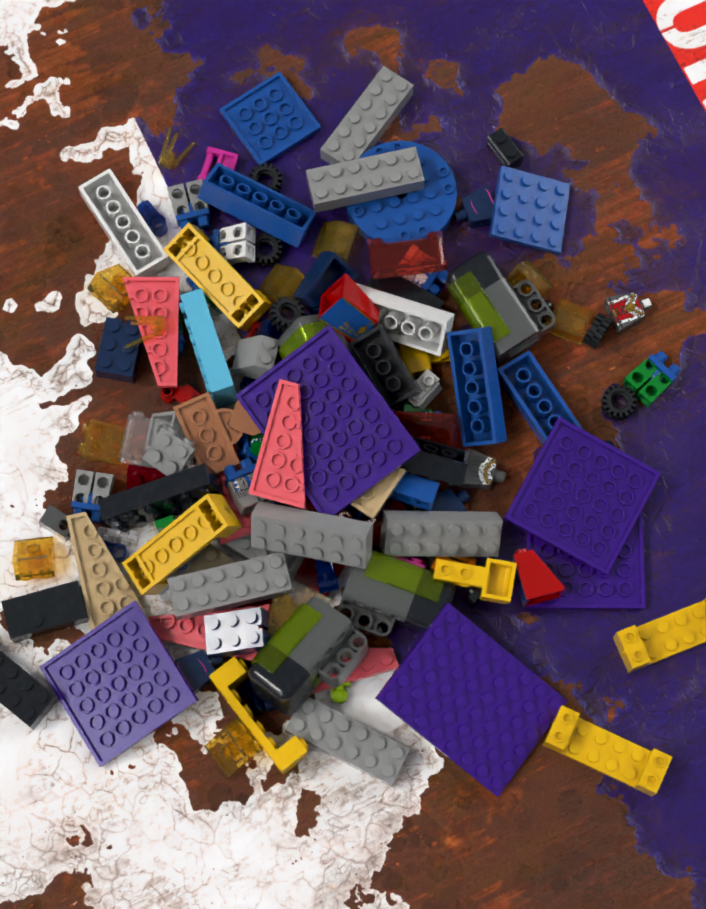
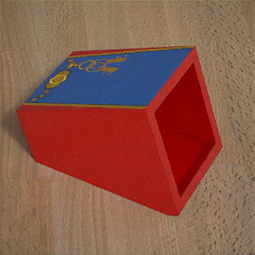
(348, 309)
(535, 579)

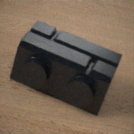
(504, 149)

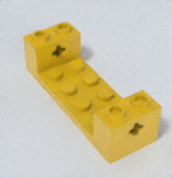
(216, 277)
(180, 542)
(662, 637)
(226, 680)
(607, 752)

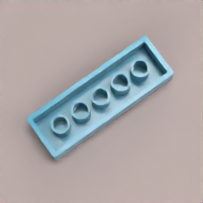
(207, 348)

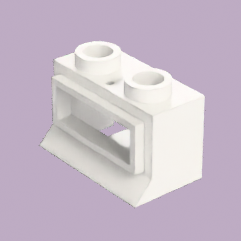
(430, 383)

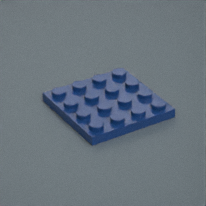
(270, 119)
(529, 210)

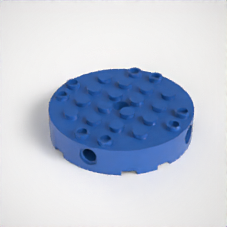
(416, 213)

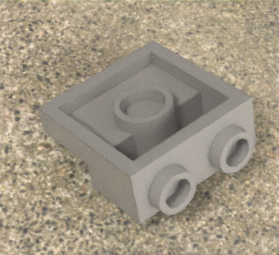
(169, 451)

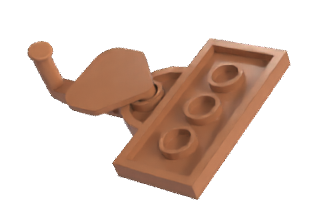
(210, 430)

